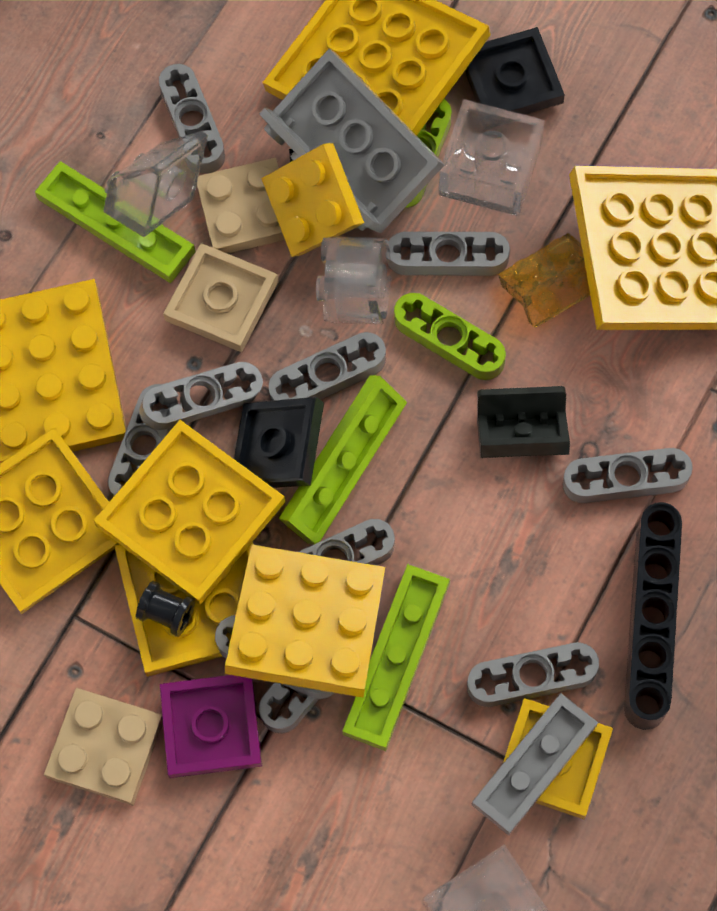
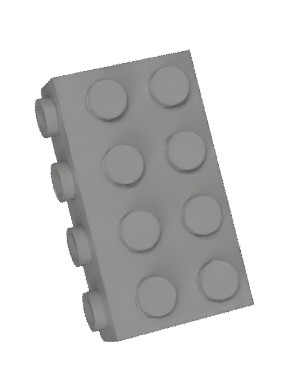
(375, 147)

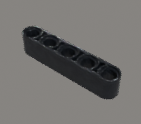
(643, 634)

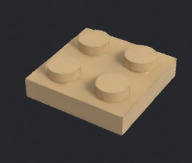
(239, 207)
(221, 297)
(104, 746)

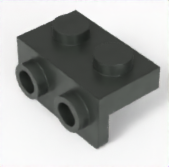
(522, 422)

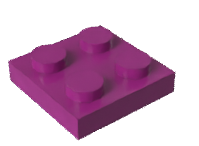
(210, 725)

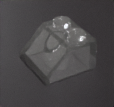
(156, 183)

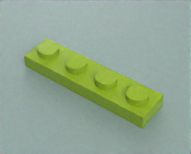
(84, 204)
(343, 459)
(396, 657)

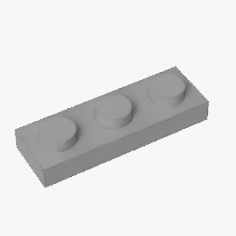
(534, 764)

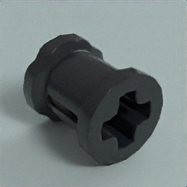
(165, 608)

